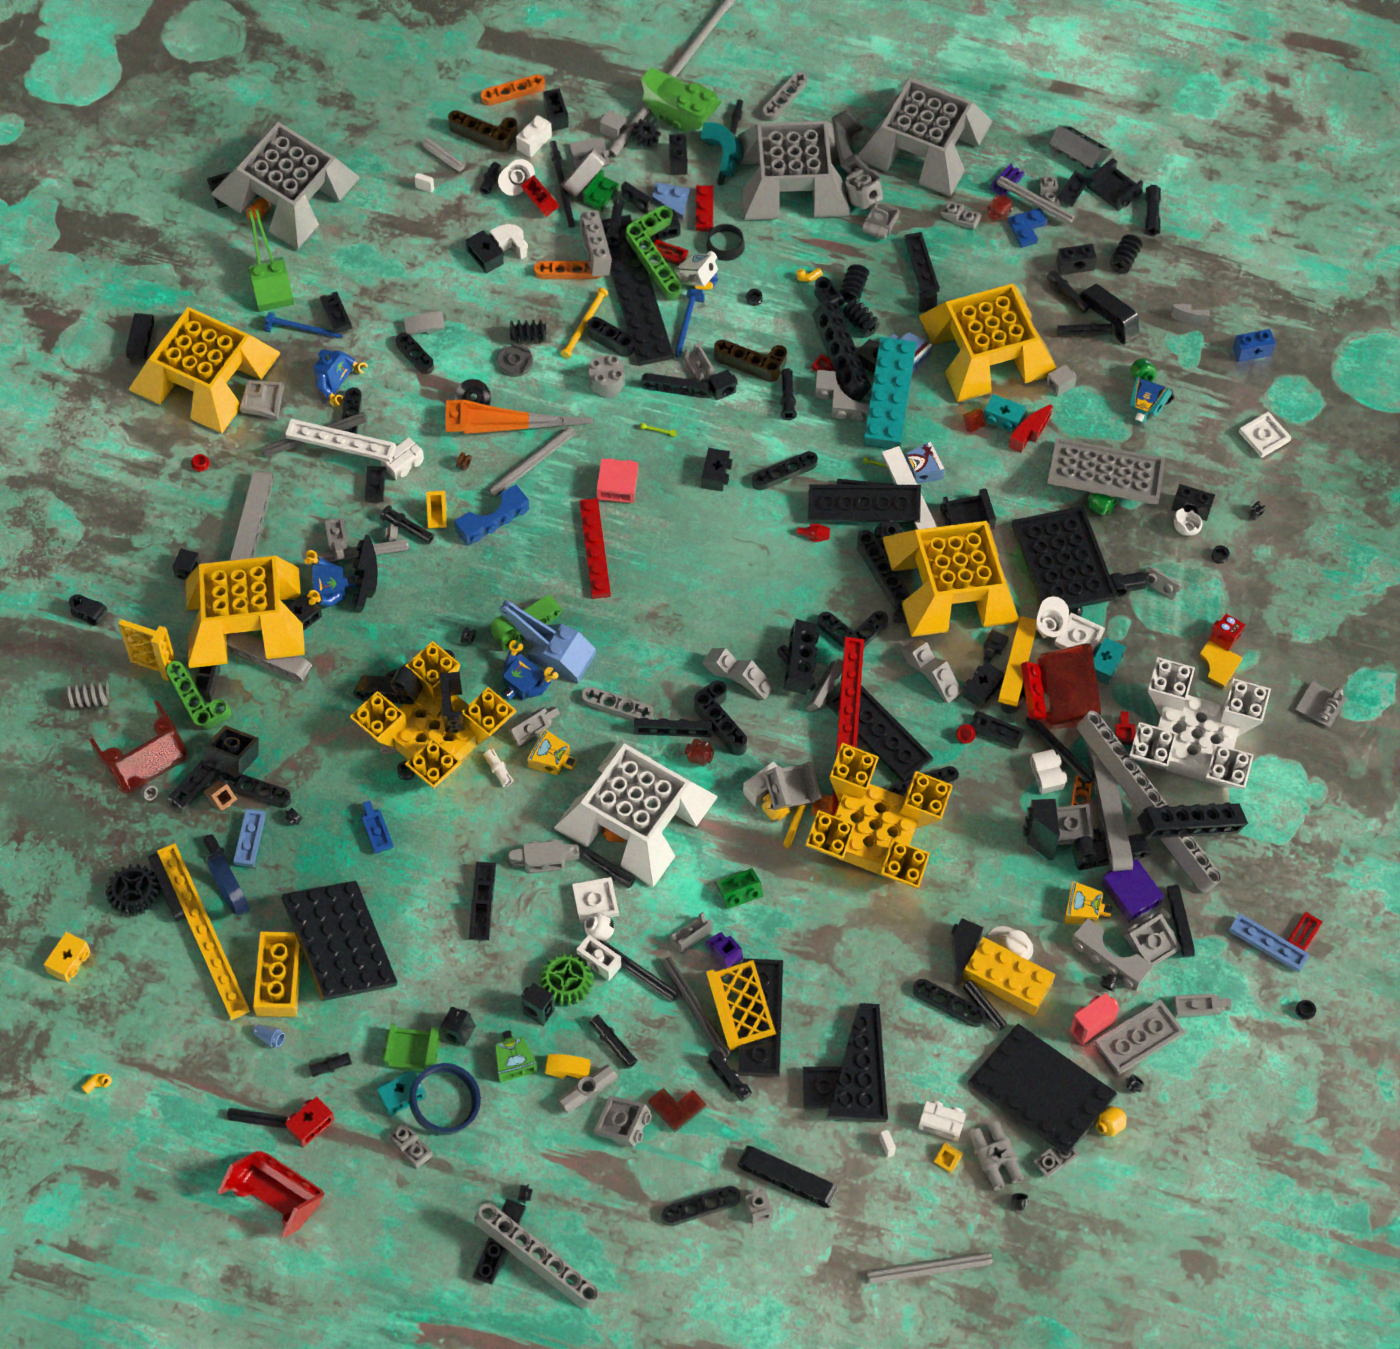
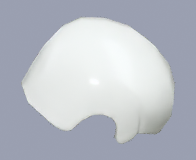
(1187, 522)

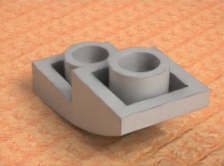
(1049, 189)
(957, 214)
(1184, 313)
(424, 322)
(410, 1145)
(1054, 1161)

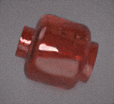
(1000, 207)
(699, 752)

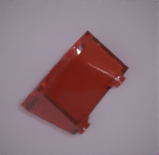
(1070, 685)

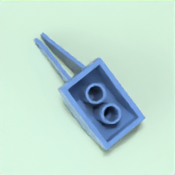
(552, 645)

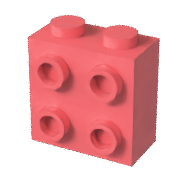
(617, 480)
(1094, 1018)

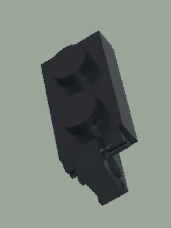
(727, 1076)

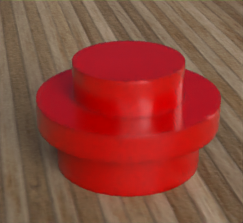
(200, 463)
(965, 733)

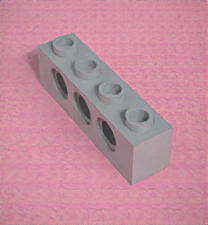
(595, 243)

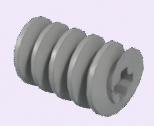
(88, 695)

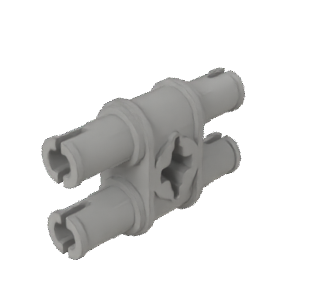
(991, 1163)

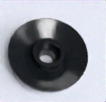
(473, 386)

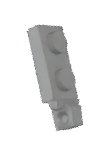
(336, 536)
(532, 725)
(1200, 1005)

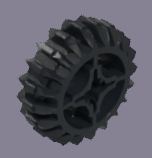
(131, 900)

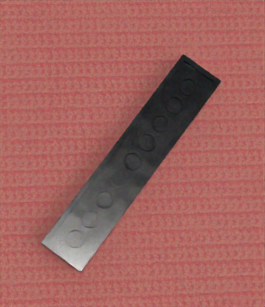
(638, 301)

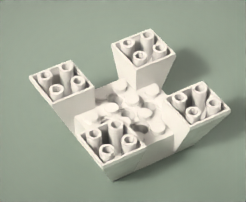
(1218, 724)
(604, 805)

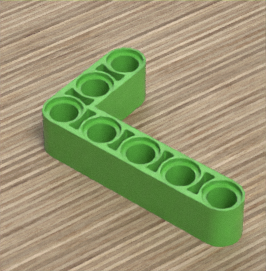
(652, 252)

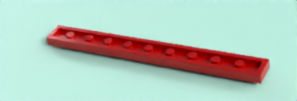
(849, 698)

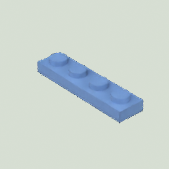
(1269, 942)

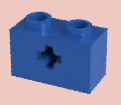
(1254, 345)

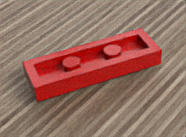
(704, 208)
(1034, 691)

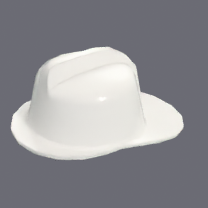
(514, 176)
(1052, 617)
(1012, 940)

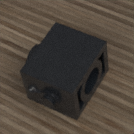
(457, 1026)

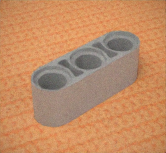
(583, 172)

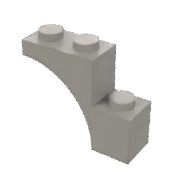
(843, 406)
(936, 670)
(745, 672)

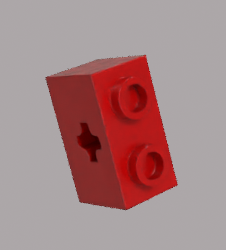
(539, 196)
(304, 1130)

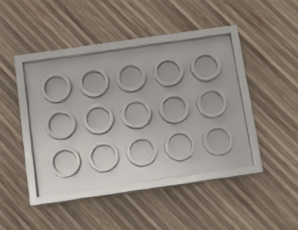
(1106, 471)

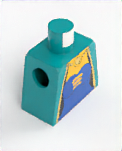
(1148, 399)

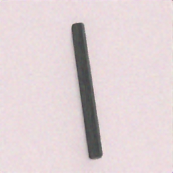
(287, 444)
(695, 1007)

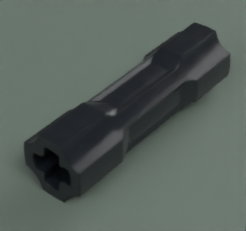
(1152, 221)

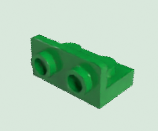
(599, 191)
(740, 888)

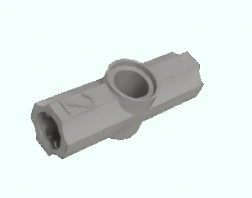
(576, 1096)

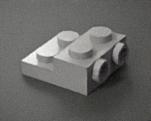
(1152, 939)
(623, 1121)

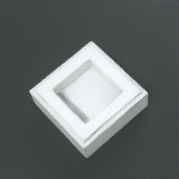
(424, 183)
(887, 1143)

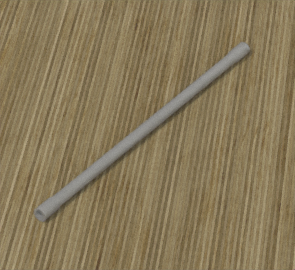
(618, 144)

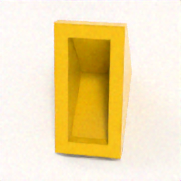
(436, 509)

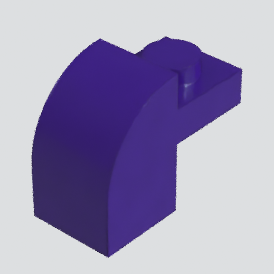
(724, 950)

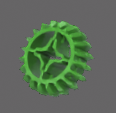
(574, 981)

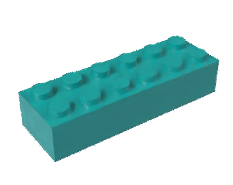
(890, 393)

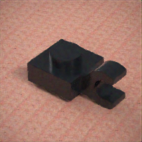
(994, 644)

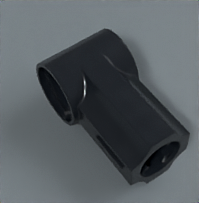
(1128, 582)

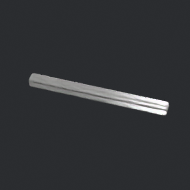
(532, 461)
(929, 1267)

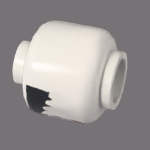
(599, 926)

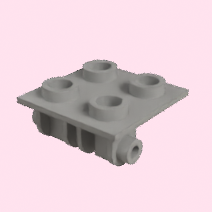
(581, 148)
(1321, 703)

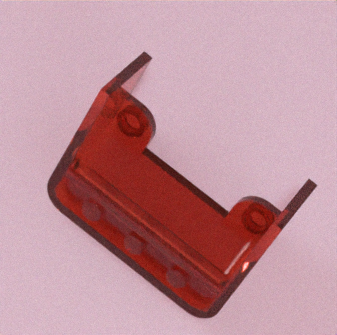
(147, 760)

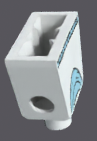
(697, 269)

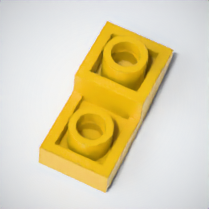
(562, 1065)

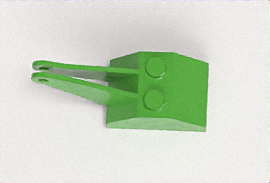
(269, 276)

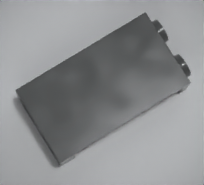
(844, 127)

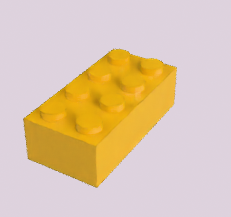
(277, 975)
(1009, 976)

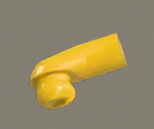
(808, 277)
(96, 1080)

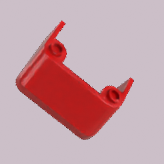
(276, 1186)

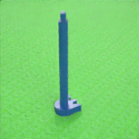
(693, 295)
(271, 319)

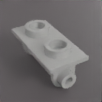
(1162, 583)

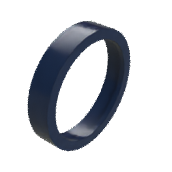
(227, 884)
(470, 1082)

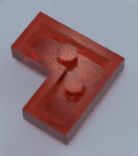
(676, 1113)

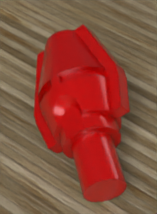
(815, 532)

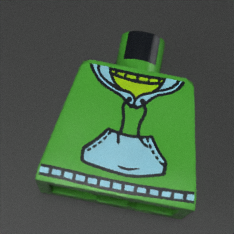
(514, 1058)

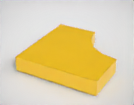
(1220, 663)

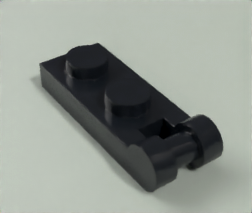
(336, 312)
(997, 729)
(192, 786)

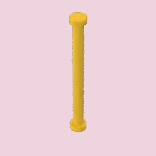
(601, 293)

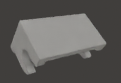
(698, 364)
(691, 933)

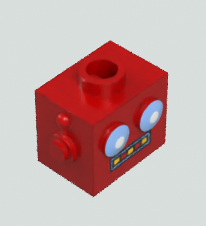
(1226, 632)

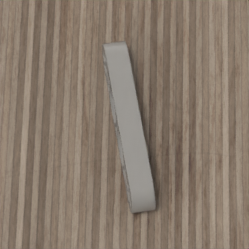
(783, 95)
(619, 701)

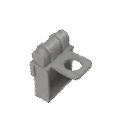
(880, 220)

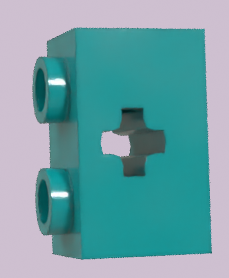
(1004, 413)
(1113, 654)
(393, 1099)

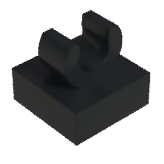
(927, 301)

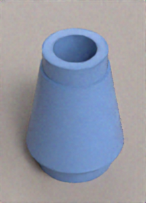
(270, 1035)

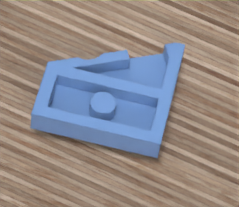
(671, 196)

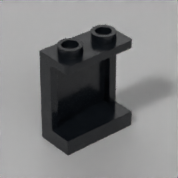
(1114, 185)
(969, 510)
(451, 686)

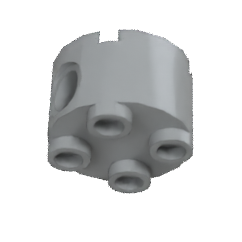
(864, 188)
(606, 376)

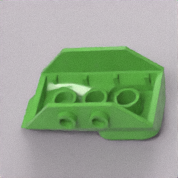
(678, 102)

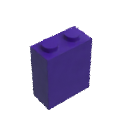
(1132, 891)

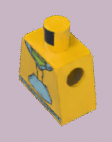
(550, 755)
(1084, 904)

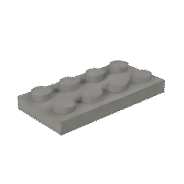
(1139, 1037)

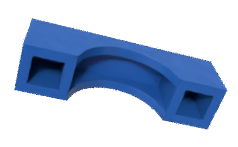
(474, 527)

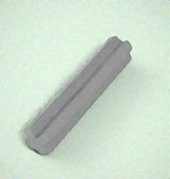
(443, 154)

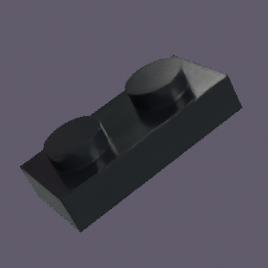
(1073, 188)
(636, 197)
(375, 483)

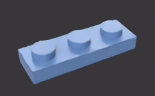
(249, 838)

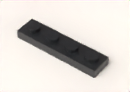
(921, 262)
(667, 727)

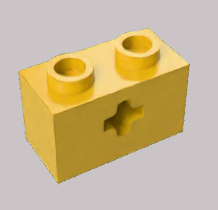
(67, 957)

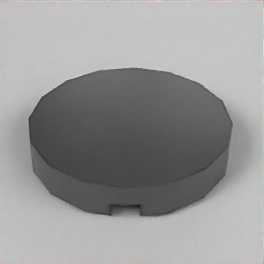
(515, 360)

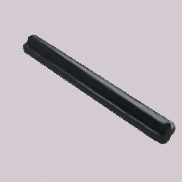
(1060, 749)
(644, 975)

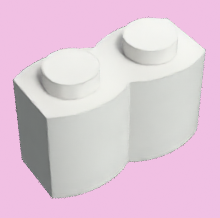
(1048, 771)

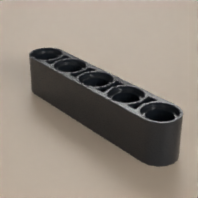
(879, 563)
(787, 1176)

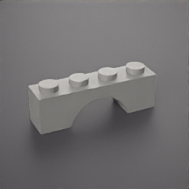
(1130, 970)

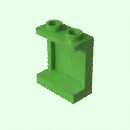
(411, 1048)

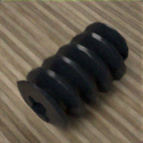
(1126, 253)
(854, 282)
(861, 317)
(528, 331)

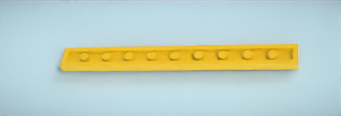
(203, 932)

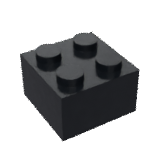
(231, 751)

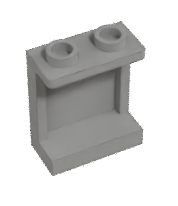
(792, 786)

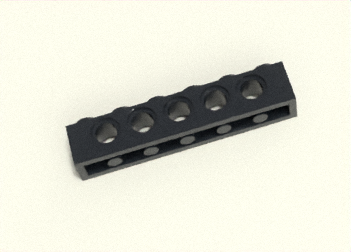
(841, 350)
(1192, 820)

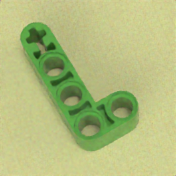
(543, 610)
(193, 694)

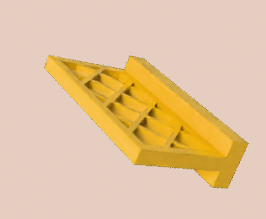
(152, 651)
(724, 1011)

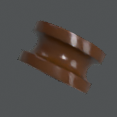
(463, 461)

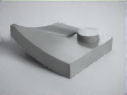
(262, 398)

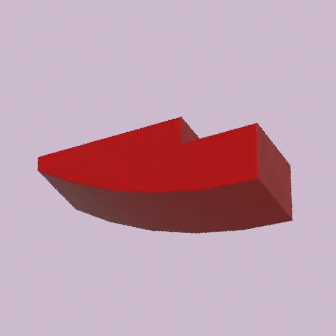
(1030, 428)

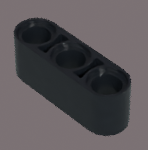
(140, 336)
(610, 336)

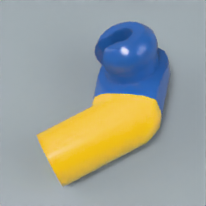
(710, 284)

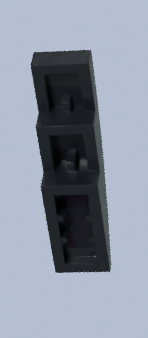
(482, 901)

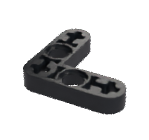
(838, 624)

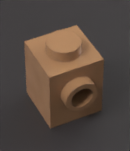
(220, 795)

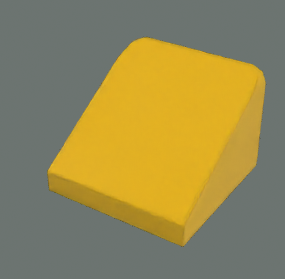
(948, 1157)

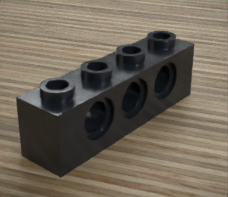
(801, 657)

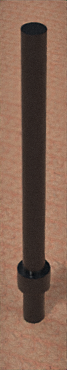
(736, 117)
(556, 157)

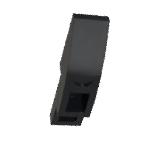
(367, 573)
(494, 1253)

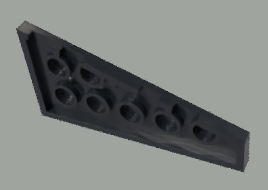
(861, 1079)

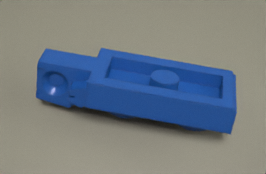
(376, 828)

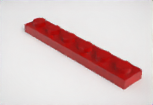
(595, 548)

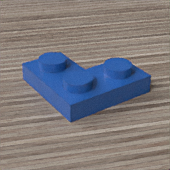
(1023, 226)

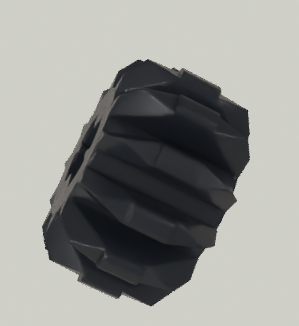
(639, 130)

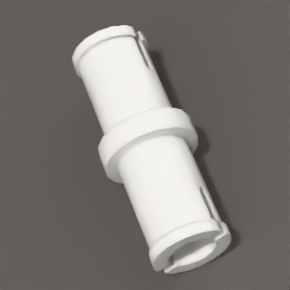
(498, 768)

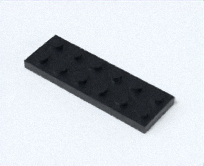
(864, 503)
(886, 737)
(763, 1055)

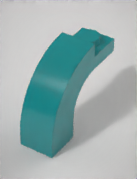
(718, 134)

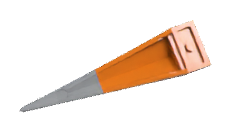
(479, 418)

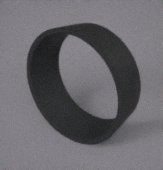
(726, 255)

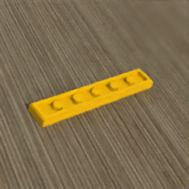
(1019, 654)

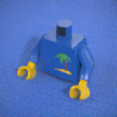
(332, 371)
(328, 581)
(523, 677)

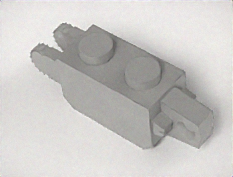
(543, 856)

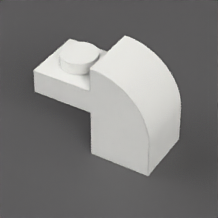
(508, 237)

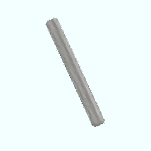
(1035, 199)
(380, 548)

